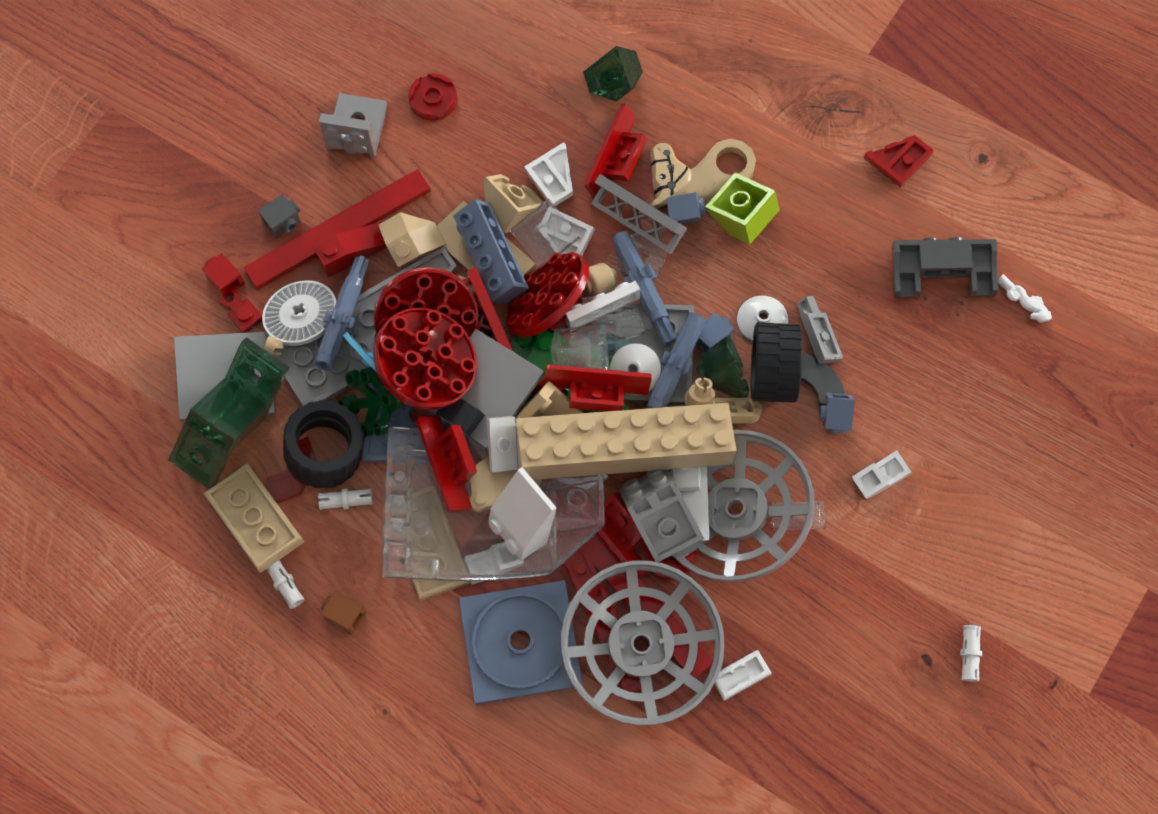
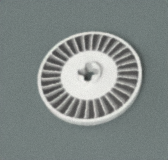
(281, 309)

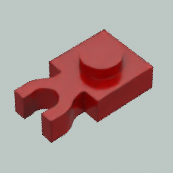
(242, 313)

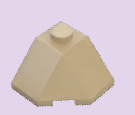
(509, 201)
(410, 238)

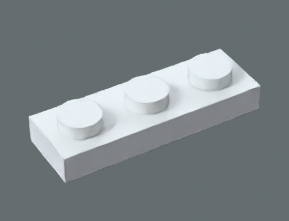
(603, 304)

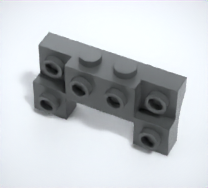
(944, 259)

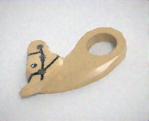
(674, 178)

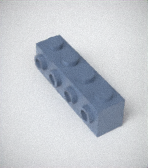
(490, 252)

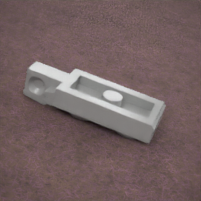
(819, 331)

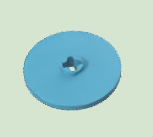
(367, 357)

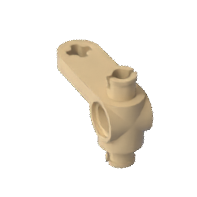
(703, 394)

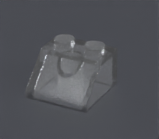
(581, 347)

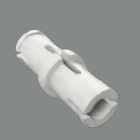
(345, 499)
(284, 583)
(971, 653)

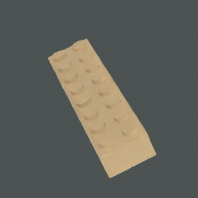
(625, 441)

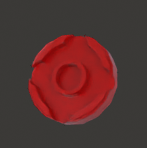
(432, 97)

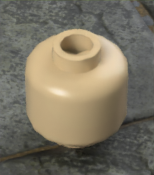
(600, 280)

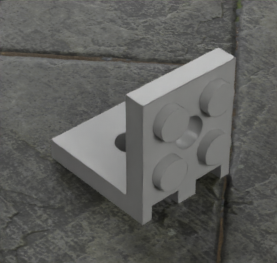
(352, 134)
(657, 500)

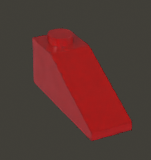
(341, 248)

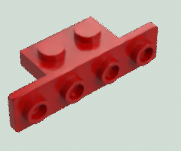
(618, 152)
(597, 387)
(449, 460)
(620, 530)

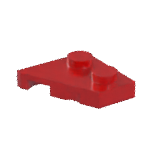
(900, 159)

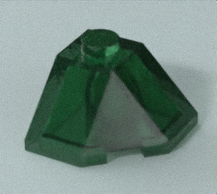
(614, 73)
(724, 369)

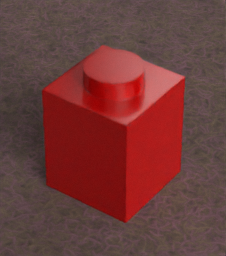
(222, 275)

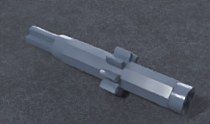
(643, 276)
(341, 318)
(677, 361)

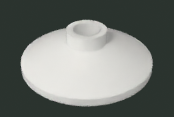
(749, 314)
(642, 357)

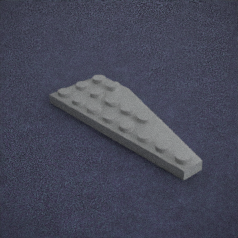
(316, 384)

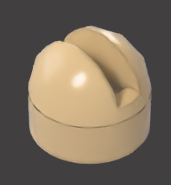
(272, 346)

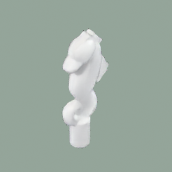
(1033, 304)

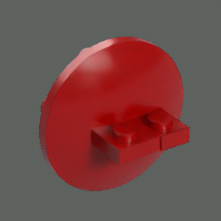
(428, 289)
(549, 296)
(425, 358)

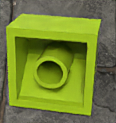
(743, 207)

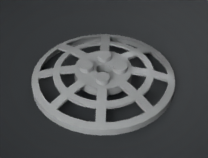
(754, 512)
(654, 630)

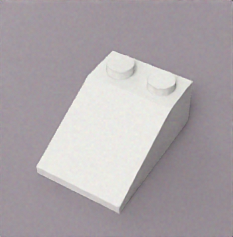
(522, 515)

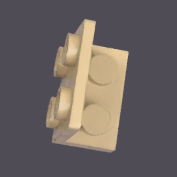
(547, 402)

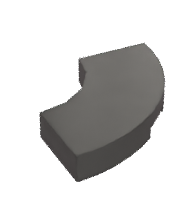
(820, 378)

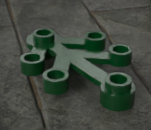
(371, 401)

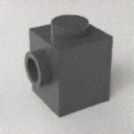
(280, 216)

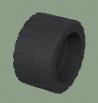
(776, 362)
(330, 415)

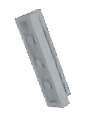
(638, 204)

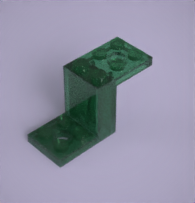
(228, 413)

